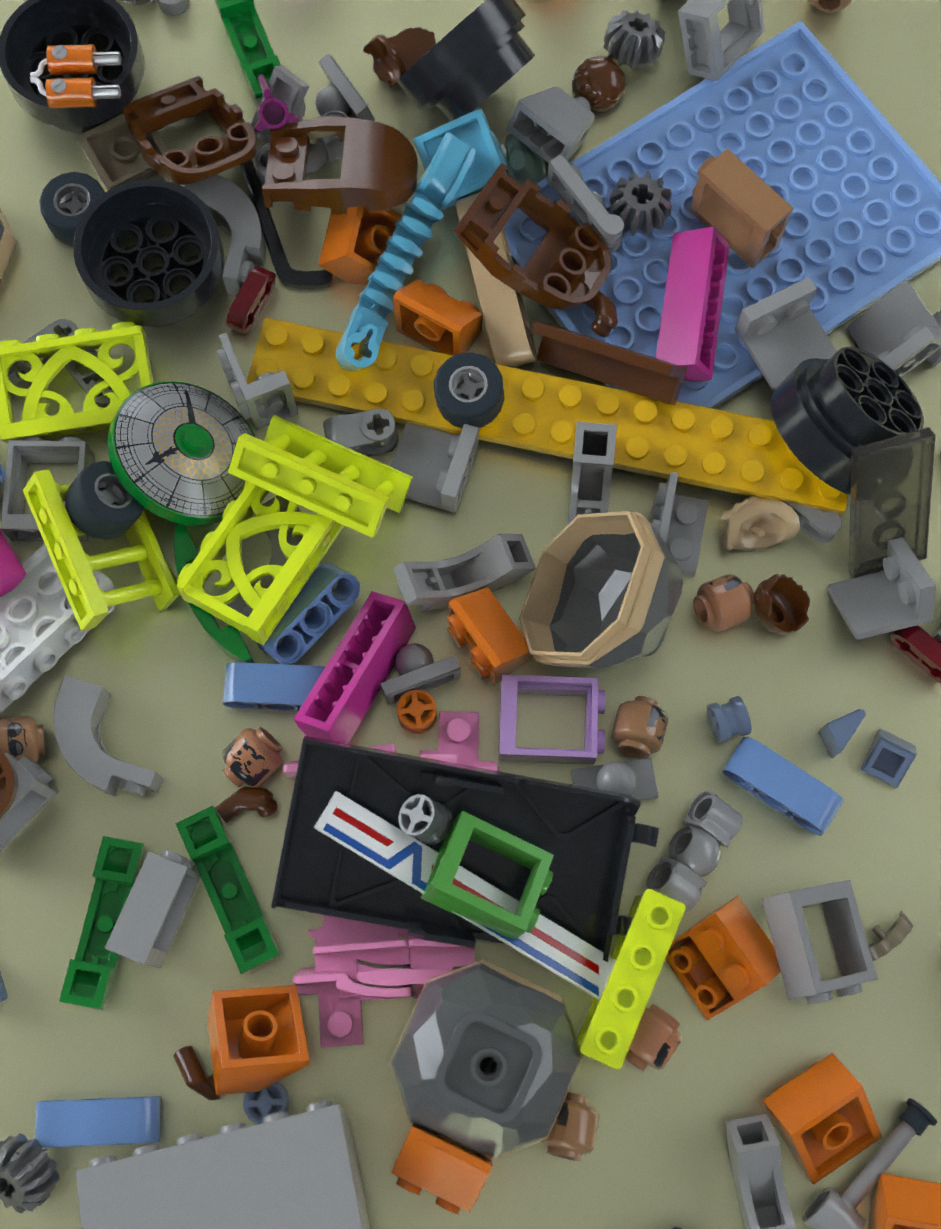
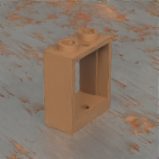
(740, 207)

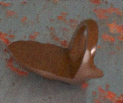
(398, 53)

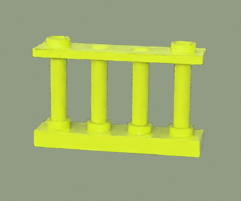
(320, 475)
(77, 568)

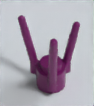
(272, 111)

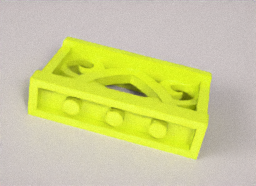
(63, 350)
(267, 604)
(639, 959)

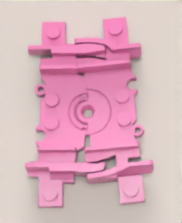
(345, 941)

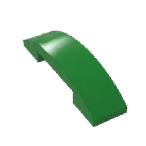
(248, 41)
(228, 638)
(228, 889)
(95, 967)

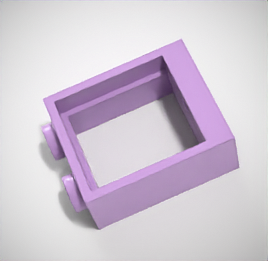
(551, 685)

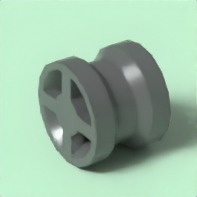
(423, 809)

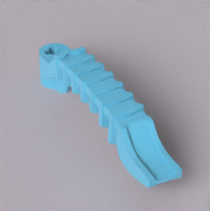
(431, 194)

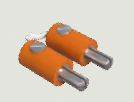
(75, 91)

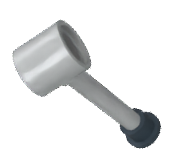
(839, 1211)

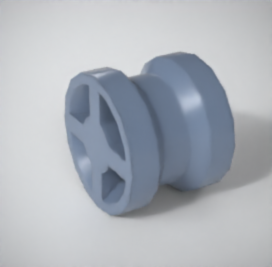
(729, 719)
(260, 1102)

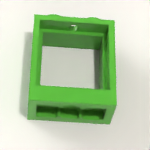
(451, 898)

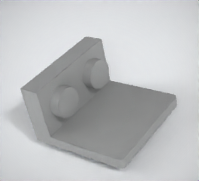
(898, 330)
(783, 332)
(262, 398)
(437, 463)
(679, 523)
(887, 599)

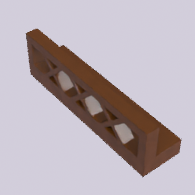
(609, 363)

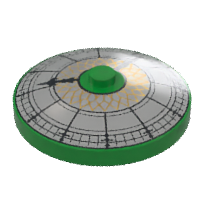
(175, 451)

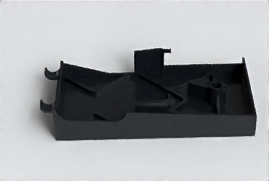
(577, 824)

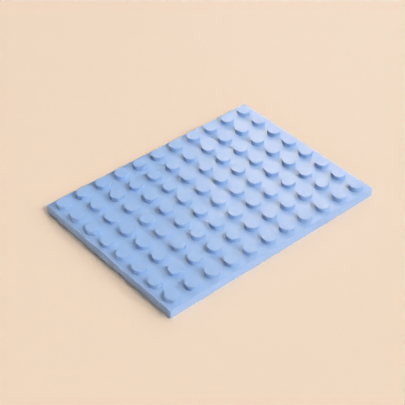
(793, 116)

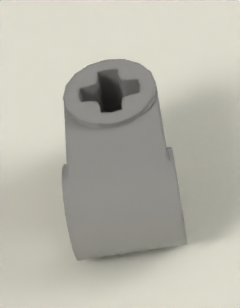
(359, 431)

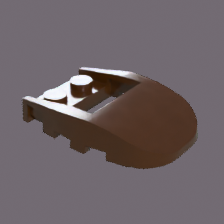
(209, 154)
(375, 170)
(566, 264)

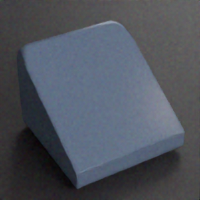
(839, 731)
(889, 758)

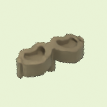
(891, 938)

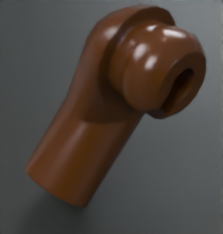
(605, 312)
(247, 799)
(194, 1074)

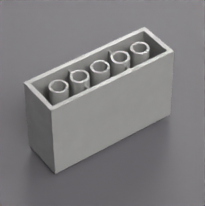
(260, 1176)

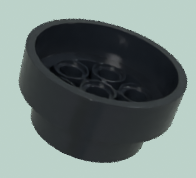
(70, 22)
(470, 60)
(140, 216)
(841, 405)

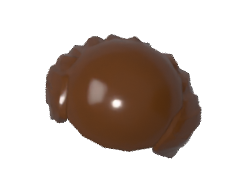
(599, 82)
(781, 604)

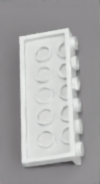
(36, 626)

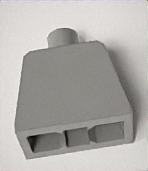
(551, 123)

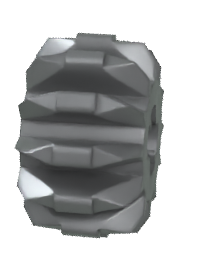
(634, 39)
(641, 202)
(25, 1173)

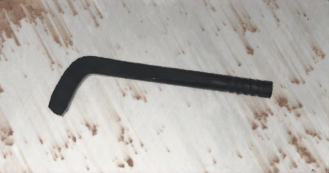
(286, 275)

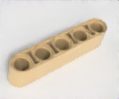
(501, 305)

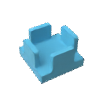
(474, 131)

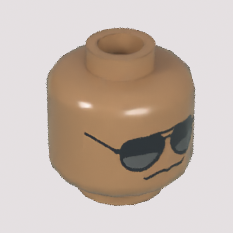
(22, 737)

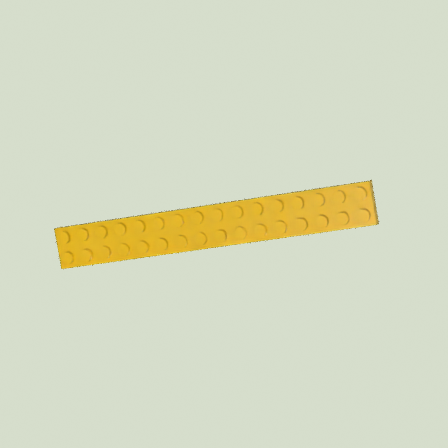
(542, 413)

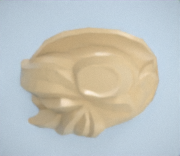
(759, 524)

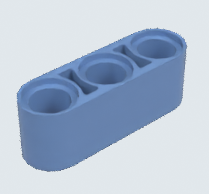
(325, 607)
(268, 685)
(783, 786)
(98, 1121)

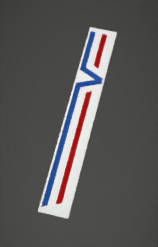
(413, 864)

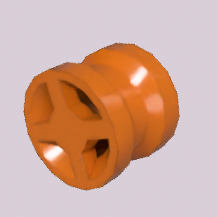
(416, 703)

